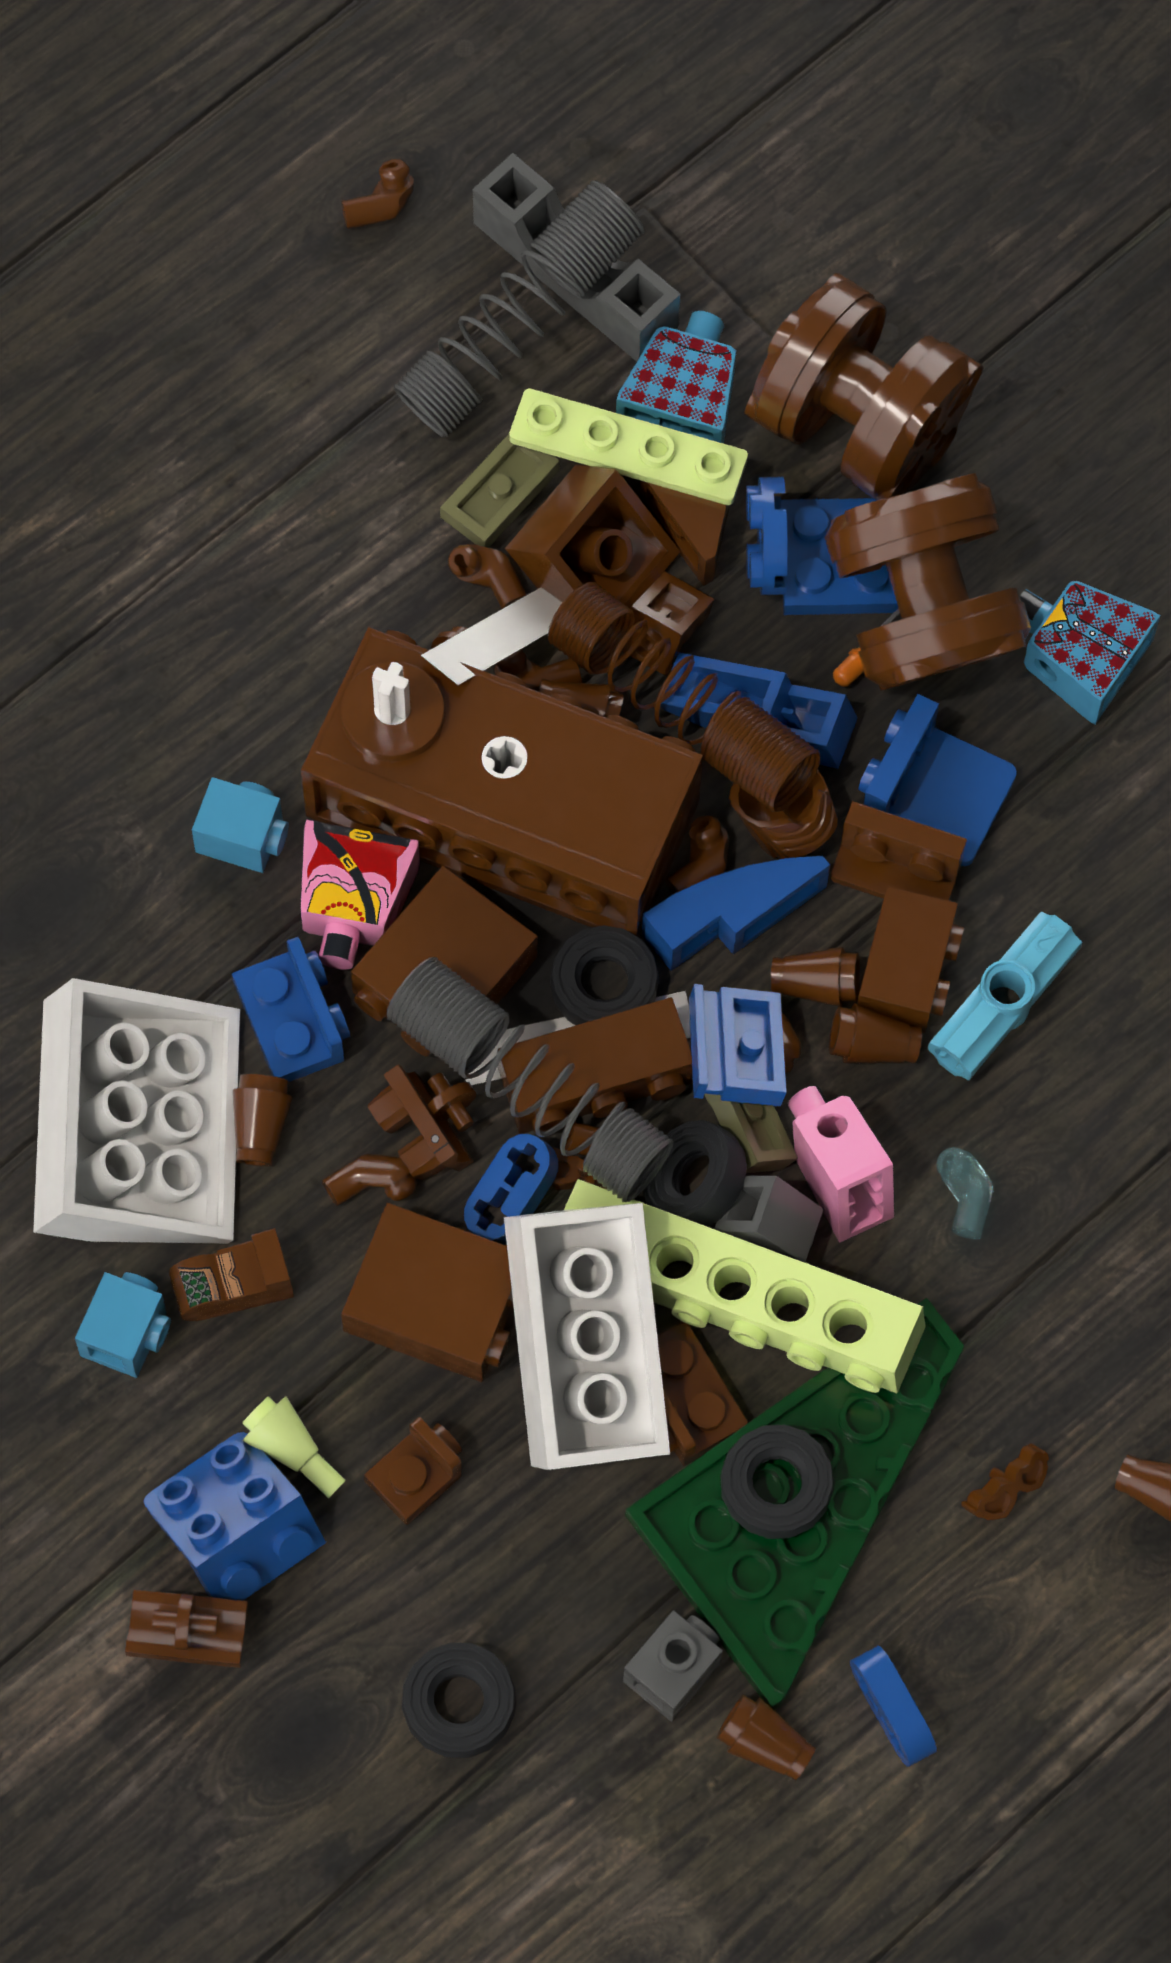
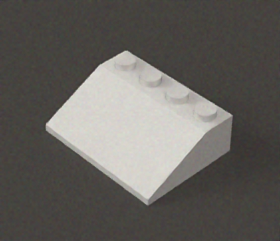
(136, 1117)

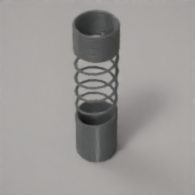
(574, 251)
(465, 1028)

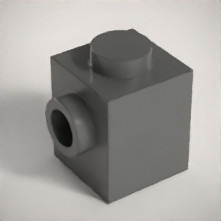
(773, 1217)
(674, 1664)

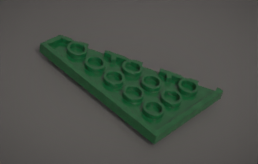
(776, 1593)

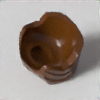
(794, 830)

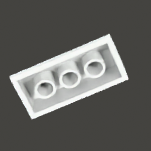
(586, 1336)

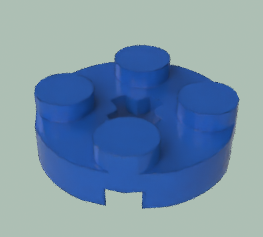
(769, 555)

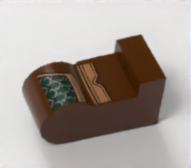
(232, 1278)

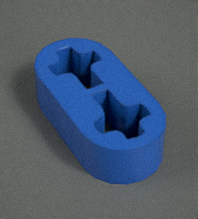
(499, 1181)
(893, 1706)

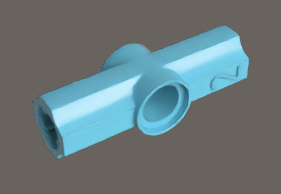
(982, 1020)

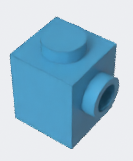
(240, 824)
(123, 1323)

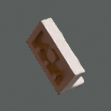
(896, 853)
(695, 1397)

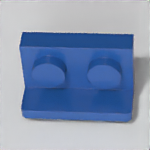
(291, 1014)

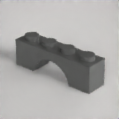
(624, 304)

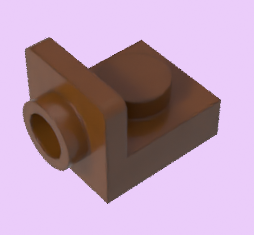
(672, 612)
(416, 1470)

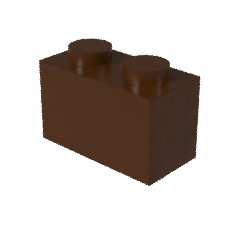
(908, 957)

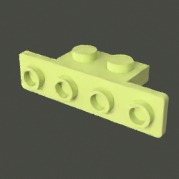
(629, 446)

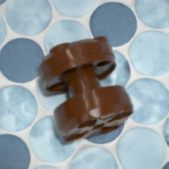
(827, 366)
(917, 542)

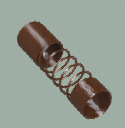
(739, 739)

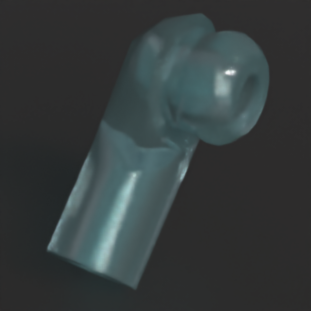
(969, 1186)

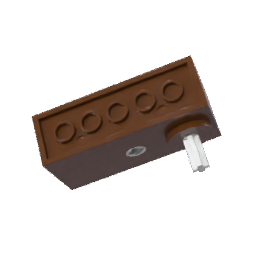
(503, 783)

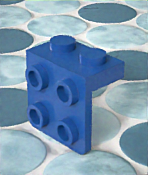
(937, 778)
(235, 1519)

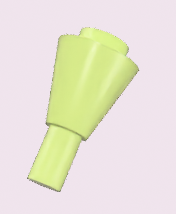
(283, 1437)

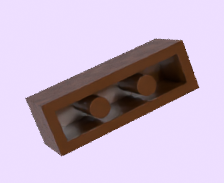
(626, 1053)

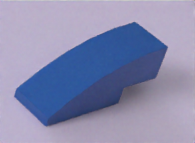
(814, 714)
(732, 907)

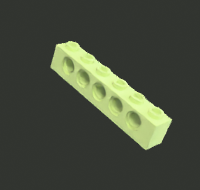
(774, 1280)

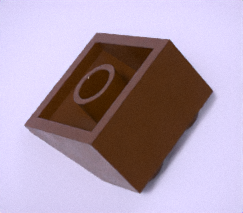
(593, 533)

